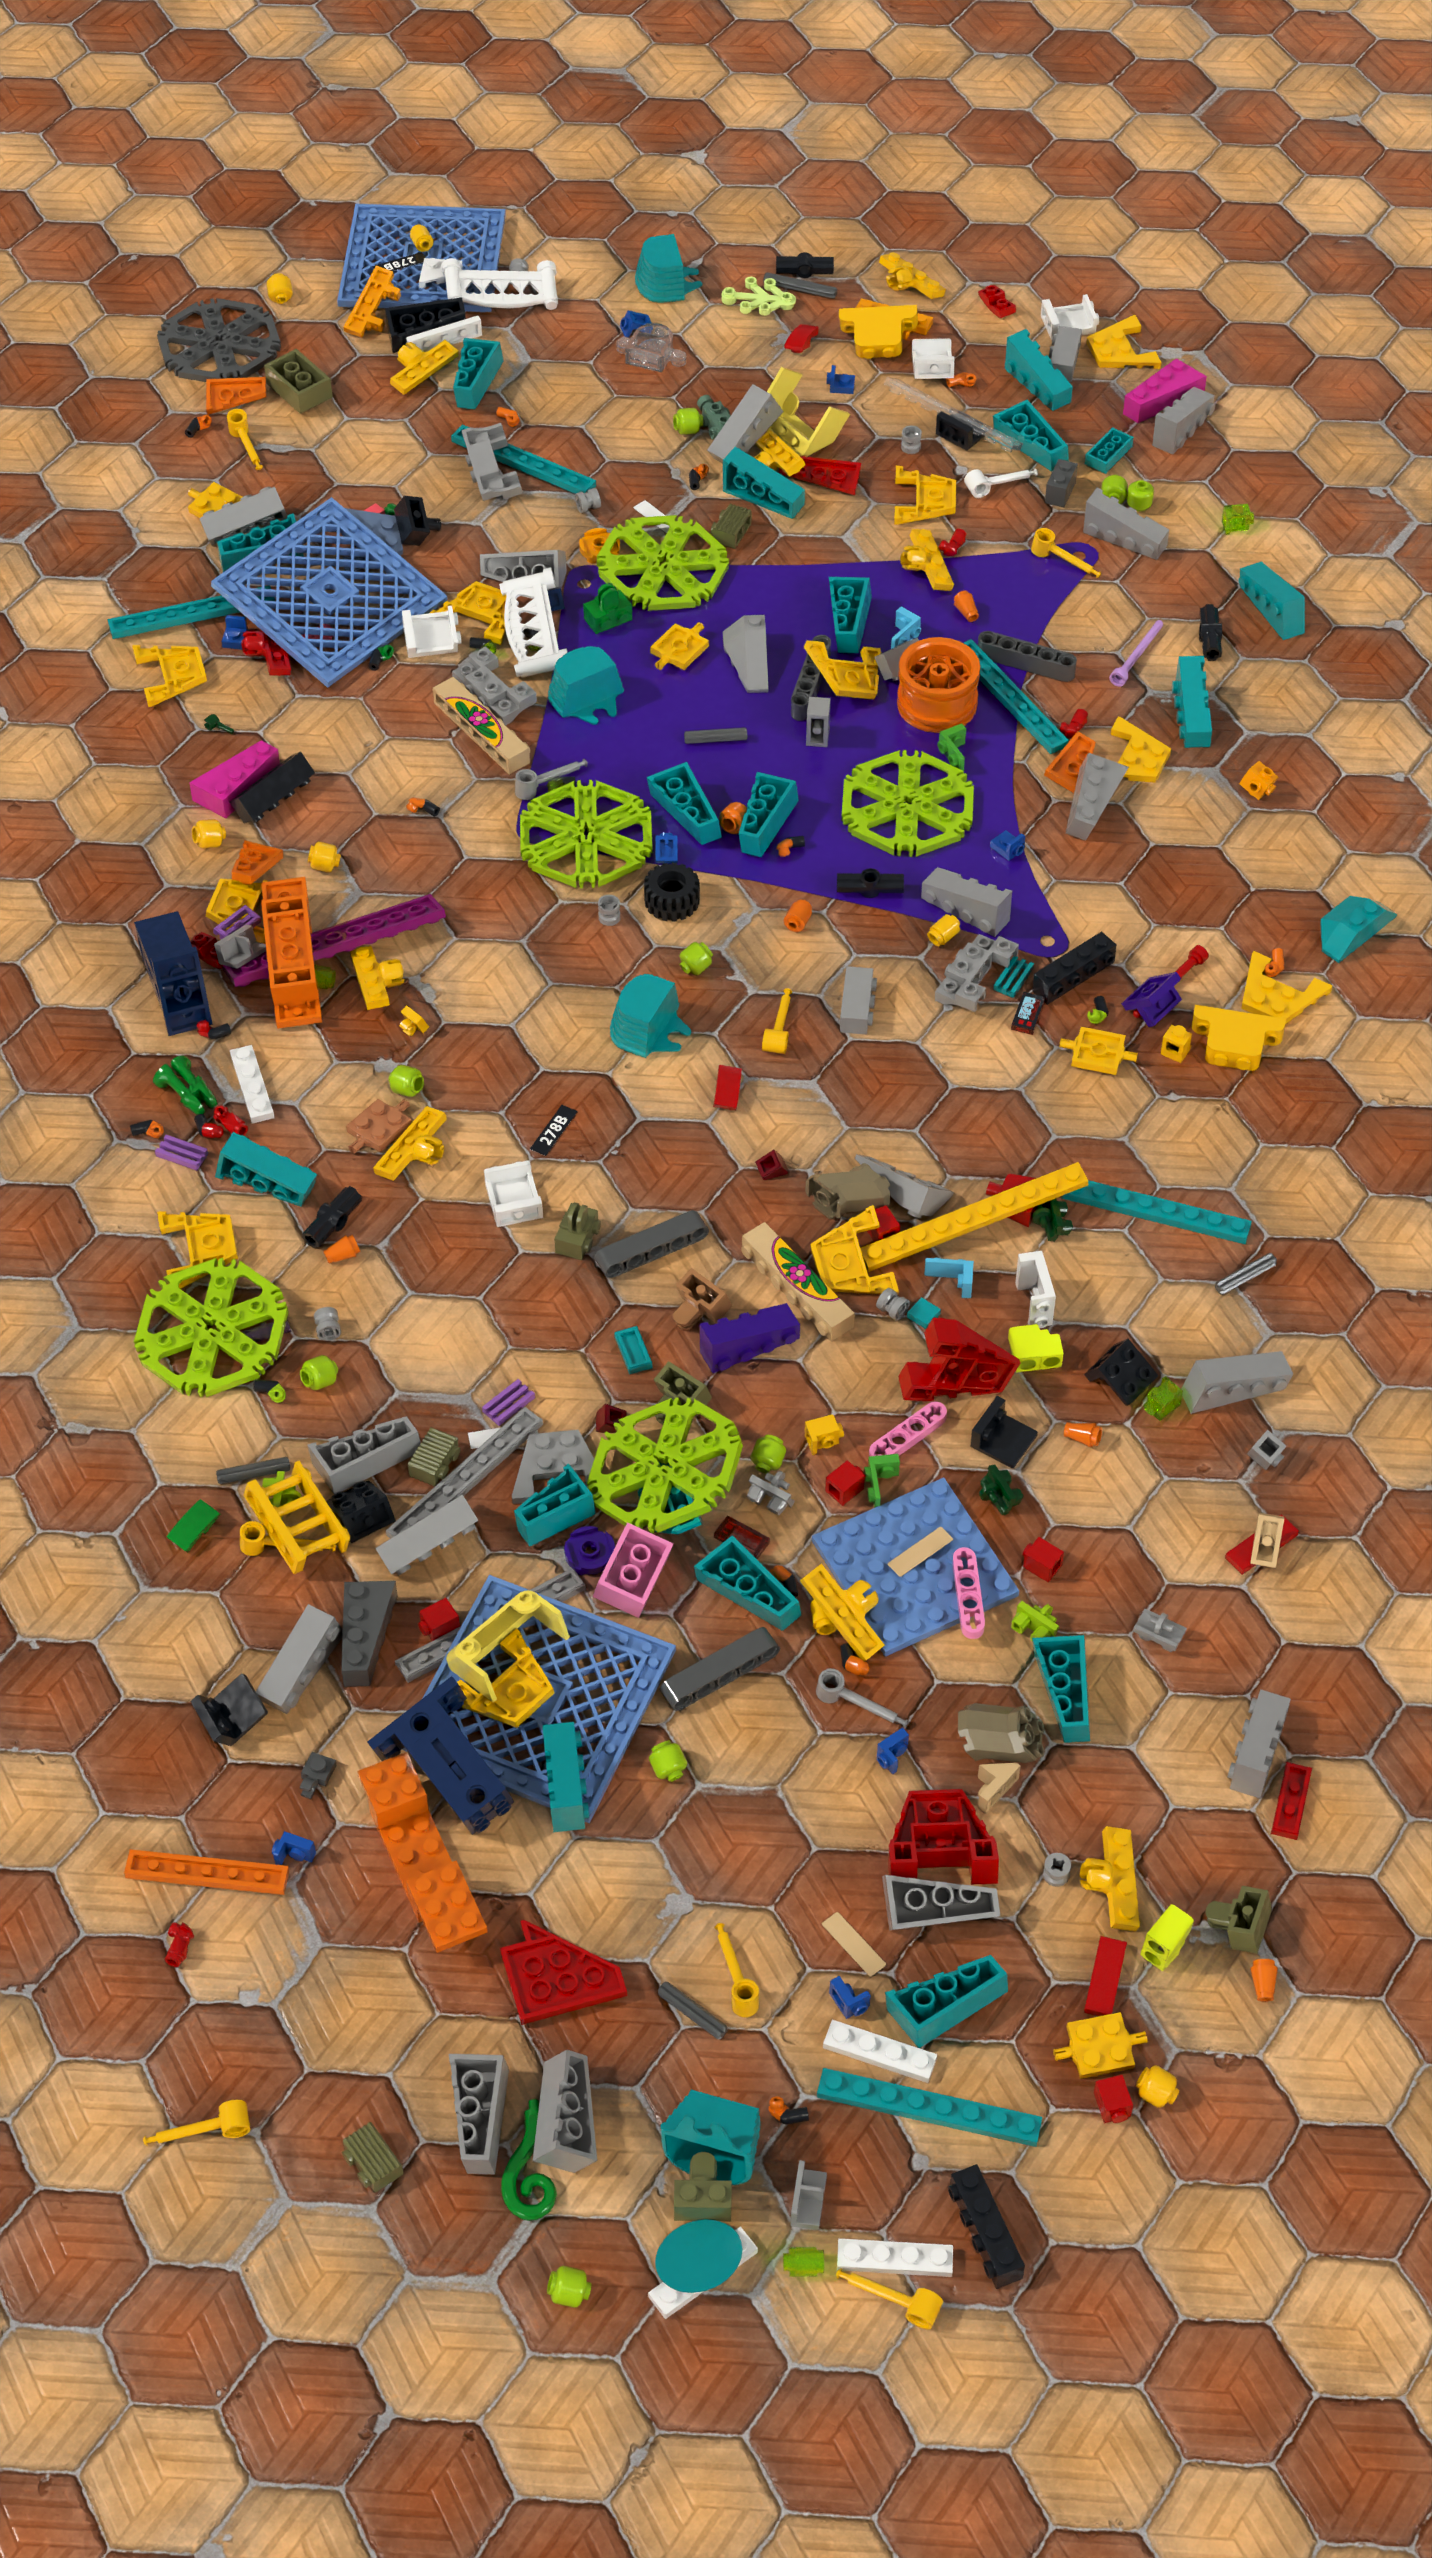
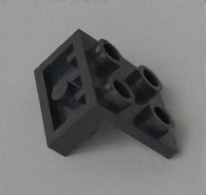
(956, 431)
(1123, 1371)
(1001, 1435)
(362, 1509)
(231, 1711)

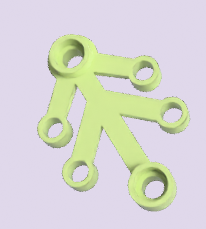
(761, 298)

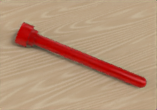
(1197, 956)

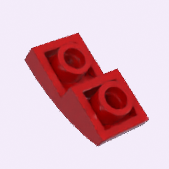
(995, 300)
(800, 338)
(206, 949)
(727, 1087)

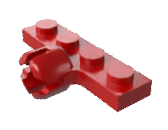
(258, 643)

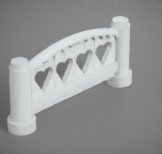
(541, 280)
(532, 587)

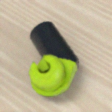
(1100, 1012)
(272, 1388)

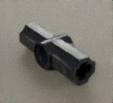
(804, 265)
(1210, 632)
(870, 883)
(332, 1217)

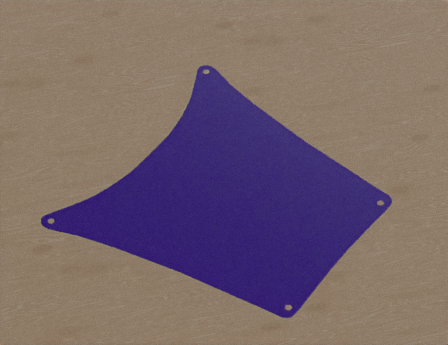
(1013, 598)

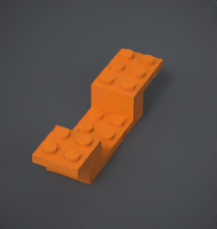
(290, 952)
(418, 1853)

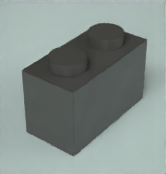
(1061, 483)

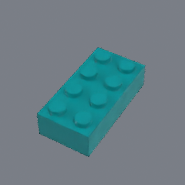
(1109, 450)

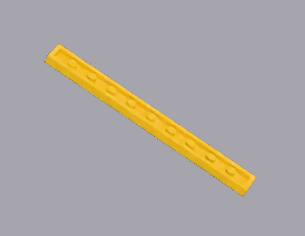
(974, 1216)

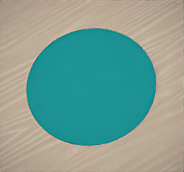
(698, 2256)

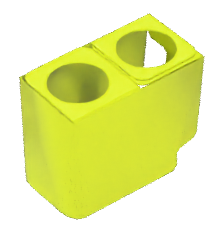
(1035, 1348)
(1170, 1932)

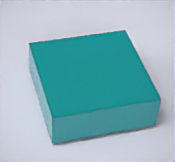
(923, 1312)

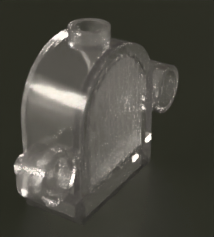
(651, 348)

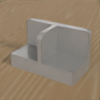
(239, 947)
(808, 2198)

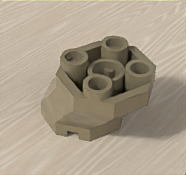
(848, 1191)
(1001, 1733)

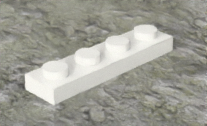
(451, 333)
(251, 1084)
(880, 2051)
(895, 2257)
(670, 2300)

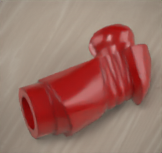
(956, 541)
(1077, 723)
(230, 1120)
(179, 1948)

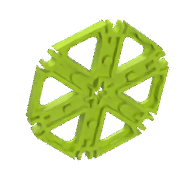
(675, 568)
(922, 806)
(599, 828)
(206, 1342)
(658, 1479)

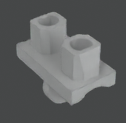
(760, 1488)
(1160, 1630)

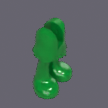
(192, 1096)

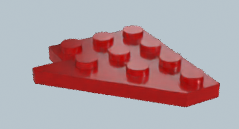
(556, 1976)

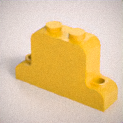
(878, 328)
(1236, 1036)

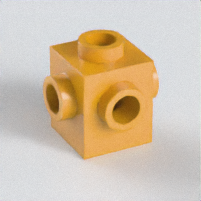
(1259, 780)

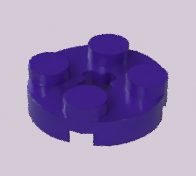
(588, 1537)

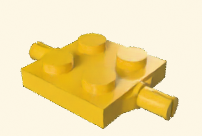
(211, 499)
(679, 646)
(1098, 1050)
(1100, 2045)

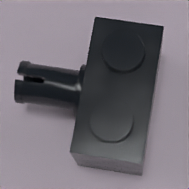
(413, 522)

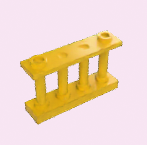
(283, 1535)

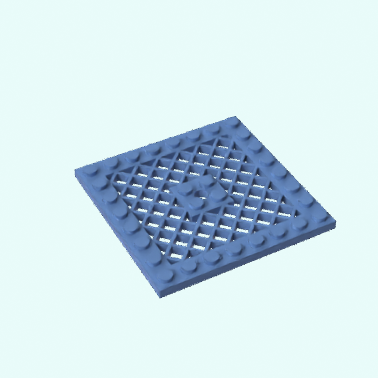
(369, 216)
(328, 517)
(624, 1719)

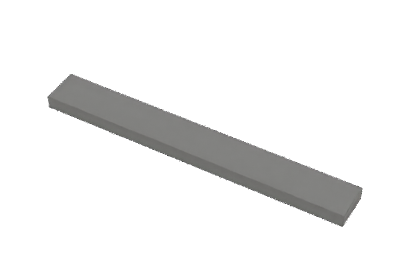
(472, 1469)
(432, 1654)

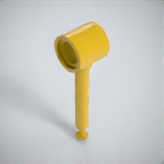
(238, 427)
(1044, 544)
(776, 1039)
(256, 1530)
(741, 1986)
(232, 2120)
(922, 2306)

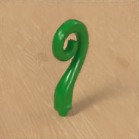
(514, 2166)

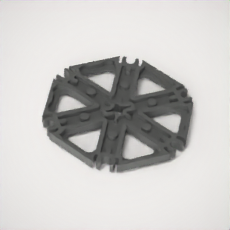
(218, 341)

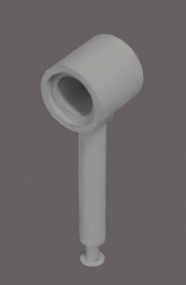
(527, 780)
(831, 1695)

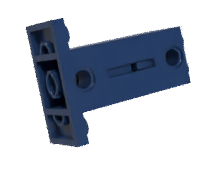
(174, 972)
(446, 1757)

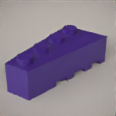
(747, 1336)

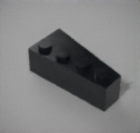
(421, 317)

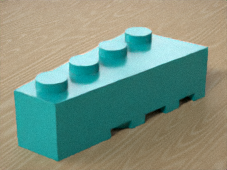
(476, 371)
(1036, 371)
(1035, 433)
(239, 546)
(1275, 599)
(850, 609)
(1192, 702)
(684, 799)
(766, 812)
(264, 1170)
(745, 1581)
(1065, 1679)
(564, 1777)

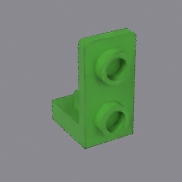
(948, 743)
(880, 1467)

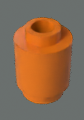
(798, 915)

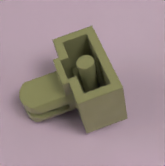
(577, 1231)
(677, 1383)
(1243, 1919)
(702, 2195)

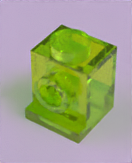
(1236, 518)
(1163, 1399)

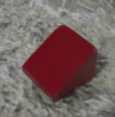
(771, 1165)
(607, 1416)

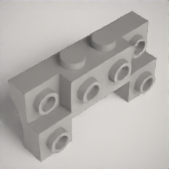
(480, 447)
(490, 690)
(969, 969)

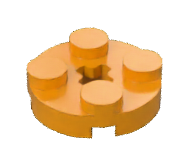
(588, 544)

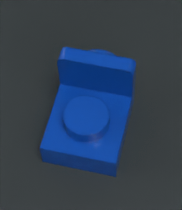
(633, 321)
(840, 382)
(234, 630)
(1008, 845)
(666, 848)
(890, 1748)
(295, 1846)
(845, 1998)

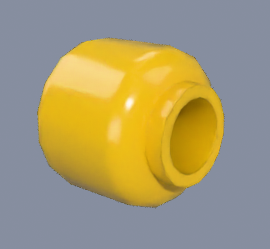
(279, 288)
(208, 833)
(323, 857)
(1157, 2086)

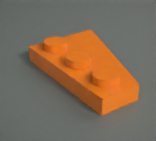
(232, 392)
(1066, 765)
(254, 861)

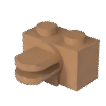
(700, 1299)

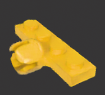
(906, 276)
(421, 364)
(778, 454)
(926, 557)
(375, 976)
(414, 1144)
(846, 1609)
(1115, 1878)

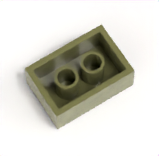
(298, 381)

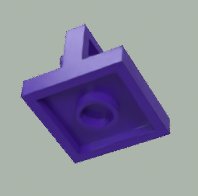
(1154, 998)

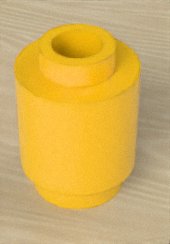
(421, 238)
(944, 930)
(820, 1620)

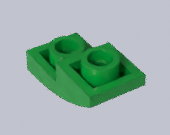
(193, 1525)

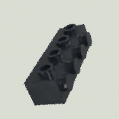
(272, 787)
(1074, 967)
(986, 2226)

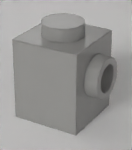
(1267, 1450)

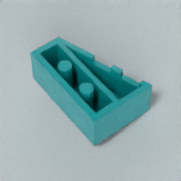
(555, 1508)

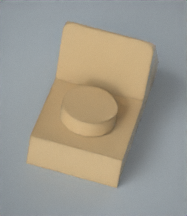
(1267, 1540)
(997, 1780)

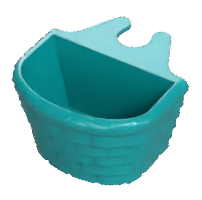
(661, 271)
(585, 682)
(647, 1016)
(715, 2127)

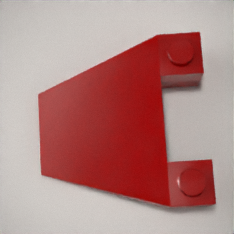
(959, 1364)
(939, 1832)

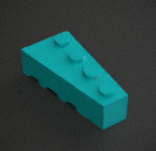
(760, 484)
(947, 1999)

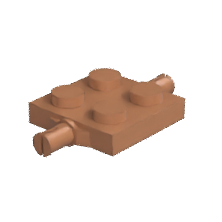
(378, 1125)

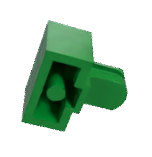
(607, 609)

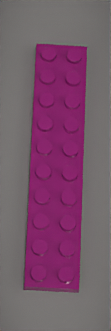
(351, 934)

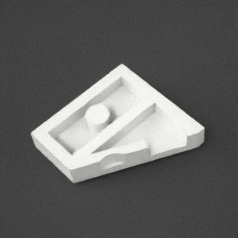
(432, 272)

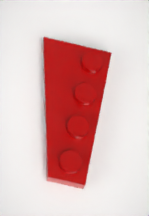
(830, 473)

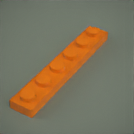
(206, 1872)

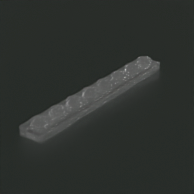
(929, 403)

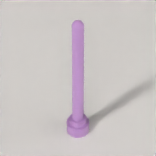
(1120, 675)

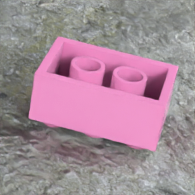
(633, 1570)

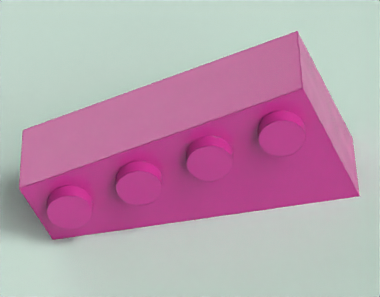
(1162, 390)
(232, 777)

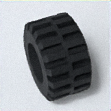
(671, 891)

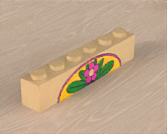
(481, 725)
(797, 1282)

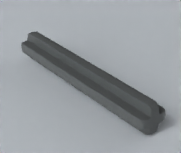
(803, 286)

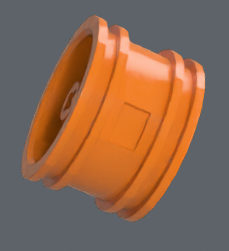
(938, 684)

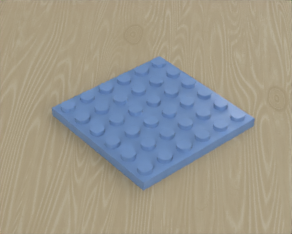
(925, 1596)

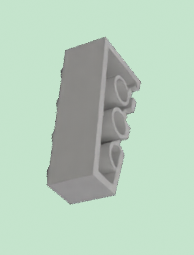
(243, 515)
(968, 900)
(1234, 1379)
(364, 1453)
(1259, 1743)
(928, 1903)
(565, 2114)

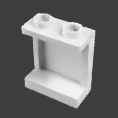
(1074, 316)
(932, 358)
(431, 633)
(513, 1193)
(1033, 1274)

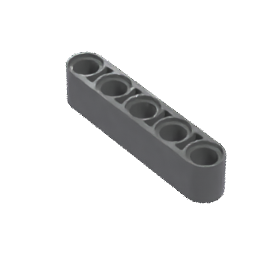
(1028, 656)
(808, 683)
(651, 1244)
(719, 1669)

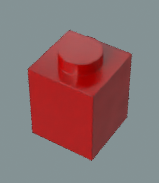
(887, 1224)
(845, 1482)
(1042, 1559)
(438, 1619)
(1113, 2099)

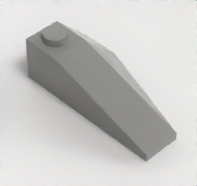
(910, 1192)

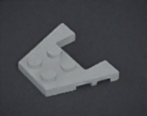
(546, 1457)

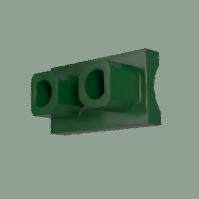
(1050, 1218)
(997, 1489)

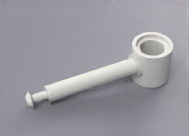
(980, 485)

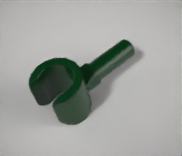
(213, 721)

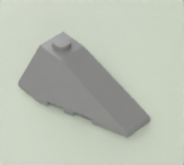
(519, 564)
(747, 649)

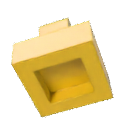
(412, 1021)

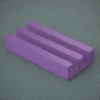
(251, 919)
(183, 1149)
(505, 1400)

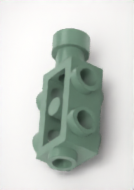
(714, 414)

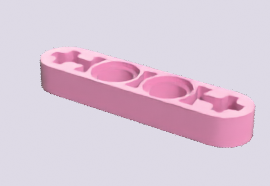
(904, 1430)
(968, 1592)

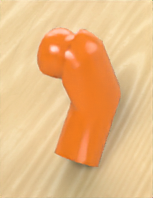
(963, 379)
(510, 415)
(1277, 965)

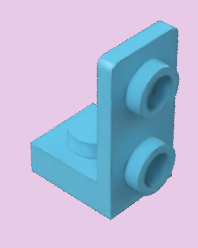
(909, 626)
(952, 1269)

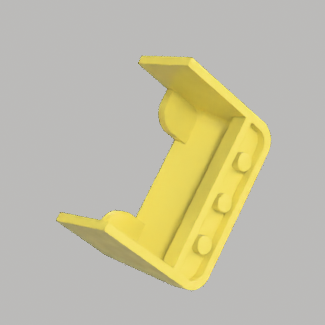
(791, 428)
(494, 1630)

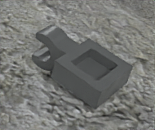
(316, 1771)

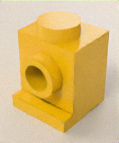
(1178, 1037)
(823, 1433)

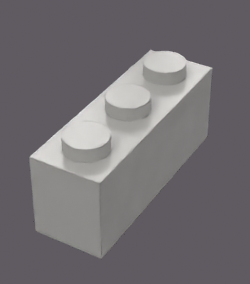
(1065, 350)
(857, 1000)

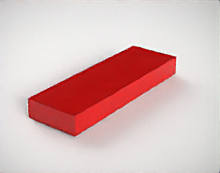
(1240, 1555)
(1291, 1801)
(1105, 1976)

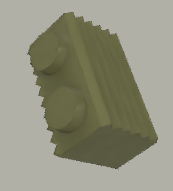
(732, 525)
(433, 1457)
(371, 2157)

